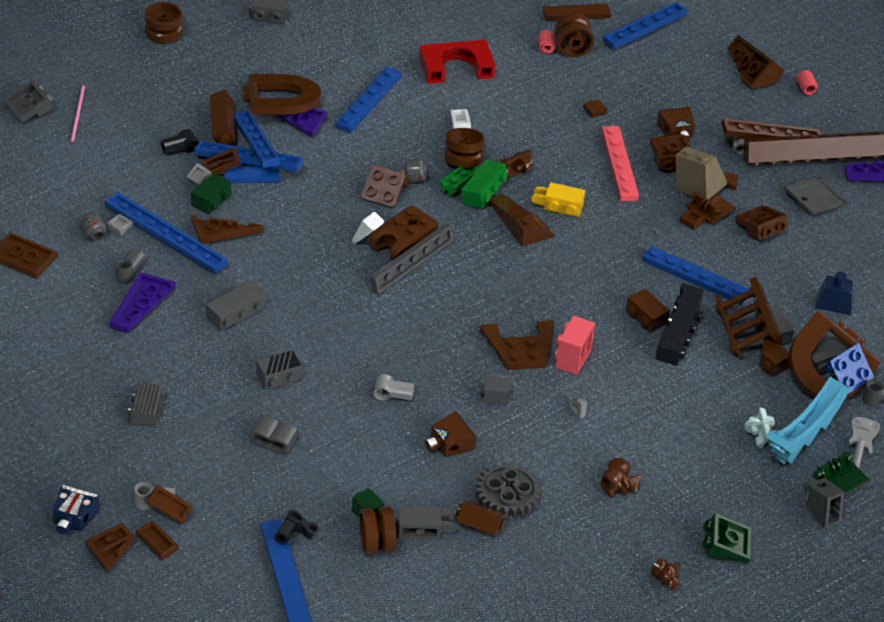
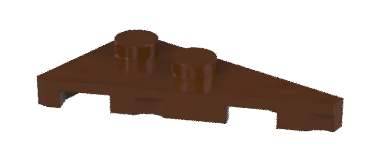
(222, 229)

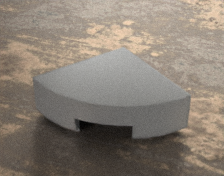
(578, 407)

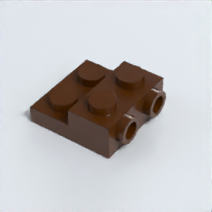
(666, 149)
(762, 222)

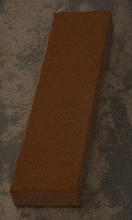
(590, 11)

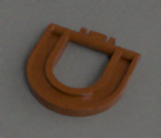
(307, 100)
(804, 343)

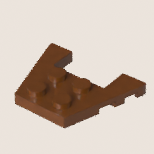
(521, 352)

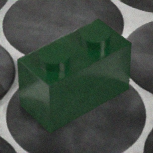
(211, 193)

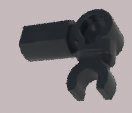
(294, 522)

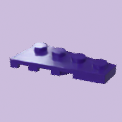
(140, 300)

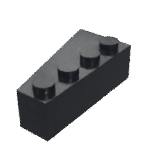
(680, 325)

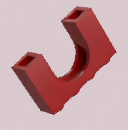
(473, 52)

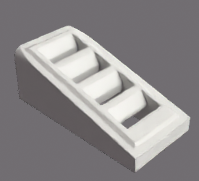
(460, 118)
(367, 226)

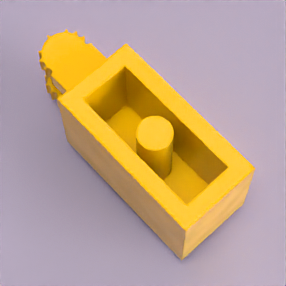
(560, 199)

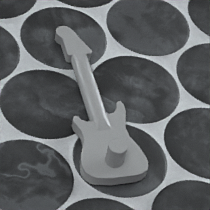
(863, 433)

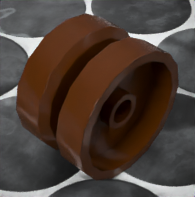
(163, 22)
(574, 35)
(464, 147)
(377, 530)

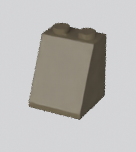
(698, 173)

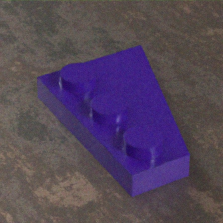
(864, 171)

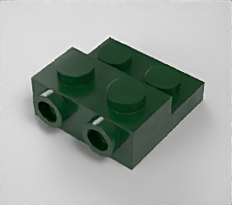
(727, 539)

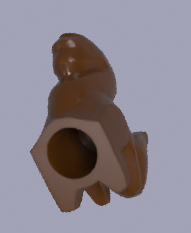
(617, 478)

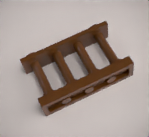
(765, 317)

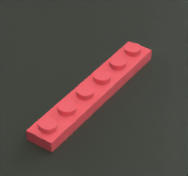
(619, 163)

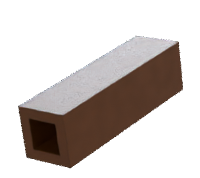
(222, 118)

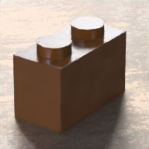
(647, 310)

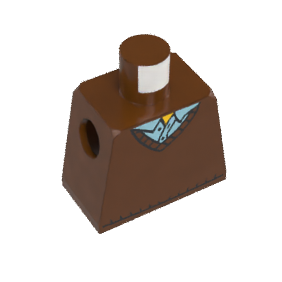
(676, 122)
(451, 436)

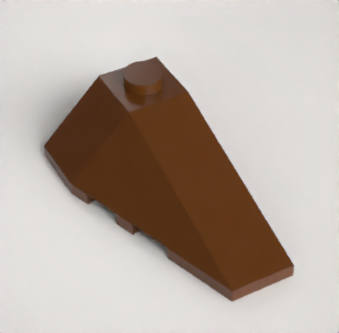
(755, 67)
(522, 223)

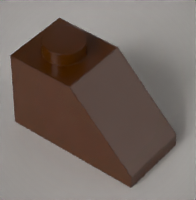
(773, 357)

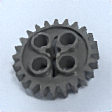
(509, 489)

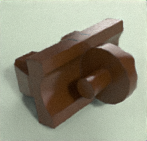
(518, 163)

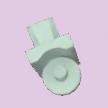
(760, 426)

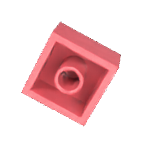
(574, 344)

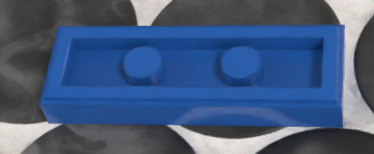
(252, 174)

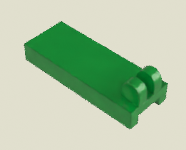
(456, 180)

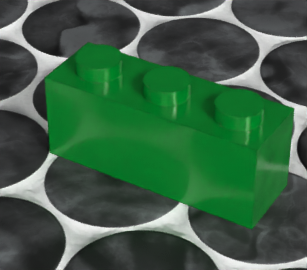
(484, 183)

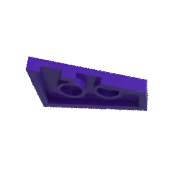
(308, 121)

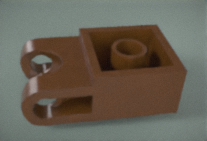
(403, 231)

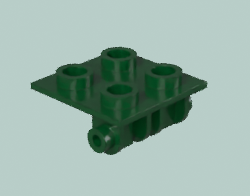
(841, 473)

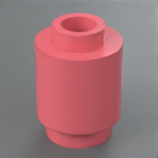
(546, 41)
(806, 82)

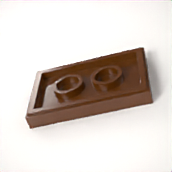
(25, 255)

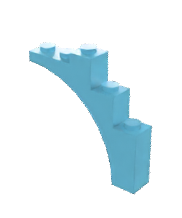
(818, 415)

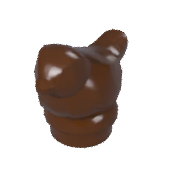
(666, 573)

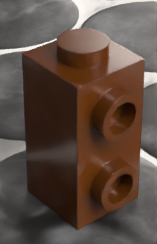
(480, 517)

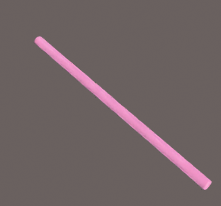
(77, 113)

